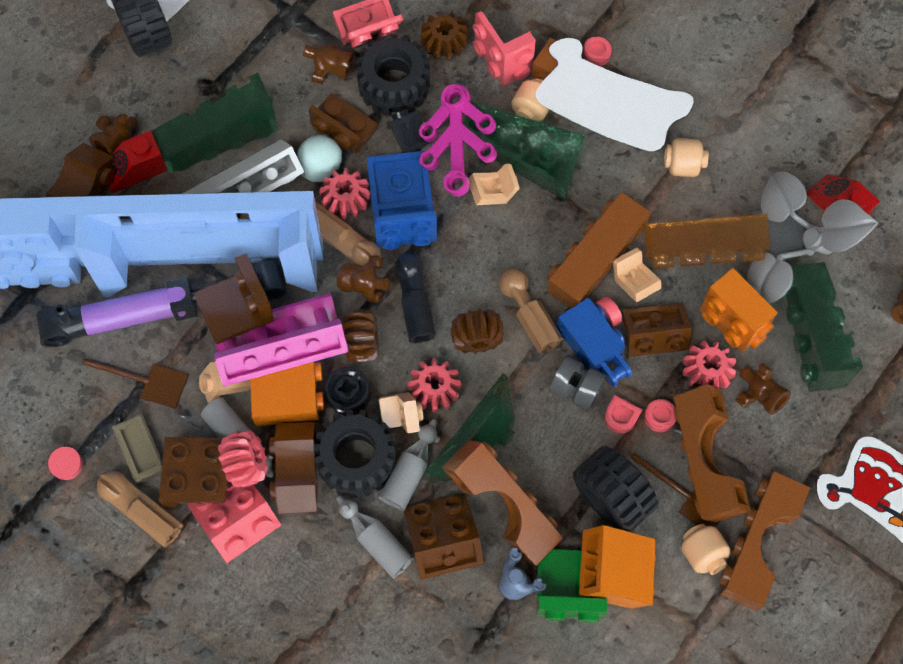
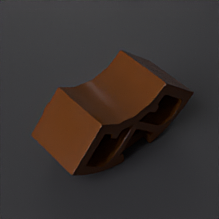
(84, 173)
(296, 474)

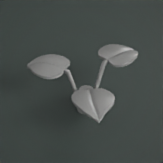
(843, 228)

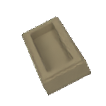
(139, 449)

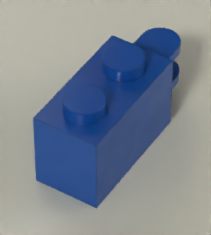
(594, 340)

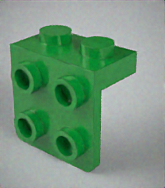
(561, 596)

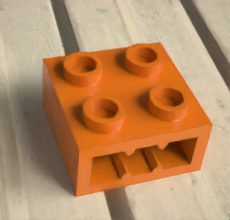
(738, 311)
(287, 396)
(617, 567)

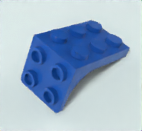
(401, 200)

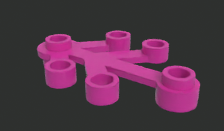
(455, 135)

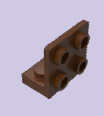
(235, 303)
(191, 472)
(443, 536)

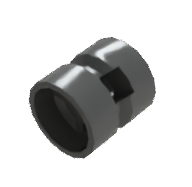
(588, 387)

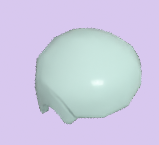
(319, 157)

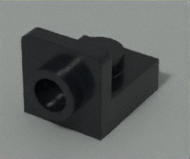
(406, 130)

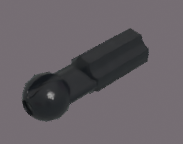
(414, 298)

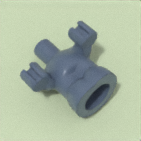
(514, 581)

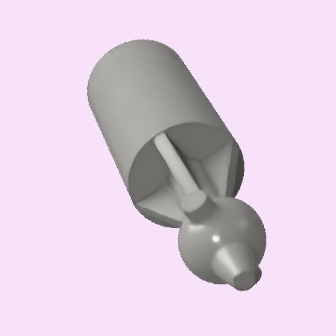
(224, 421)
(409, 469)
(376, 539)

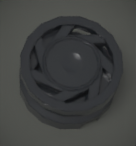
(347, 390)

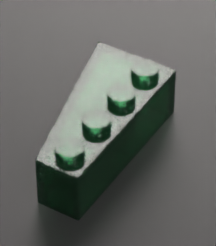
(217, 126)
(533, 148)
(819, 330)

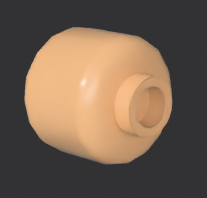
(525, 101)
(685, 157)
(705, 549)

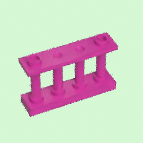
(296, 337)

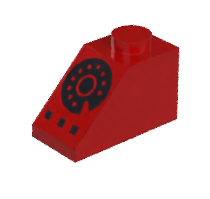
(136, 161)
(837, 188)

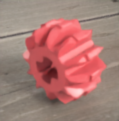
(337, 196)
(708, 356)
(446, 385)
(243, 458)

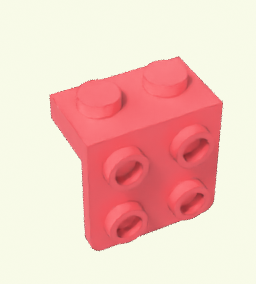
(364, 20)
(504, 61)
(237, 522)

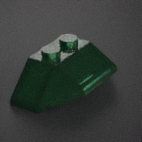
(489, 422)

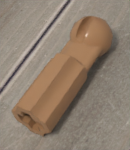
(344, 238)
(531, 312)
(138, 507)

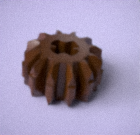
(444, 35)
(477, 331)
(361, 335)

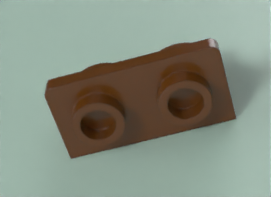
(343, 123)
(657, 329)

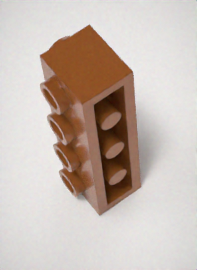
(594, 256)

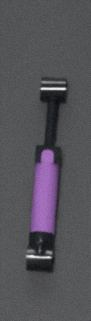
(61, 324)

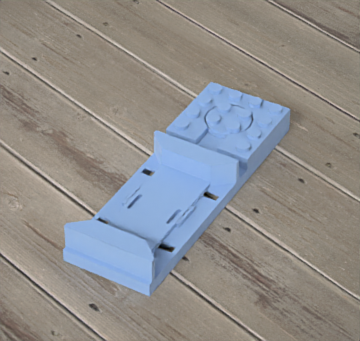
(56, 236)

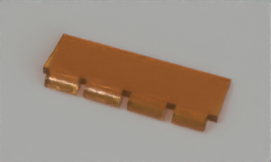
(714, 236)

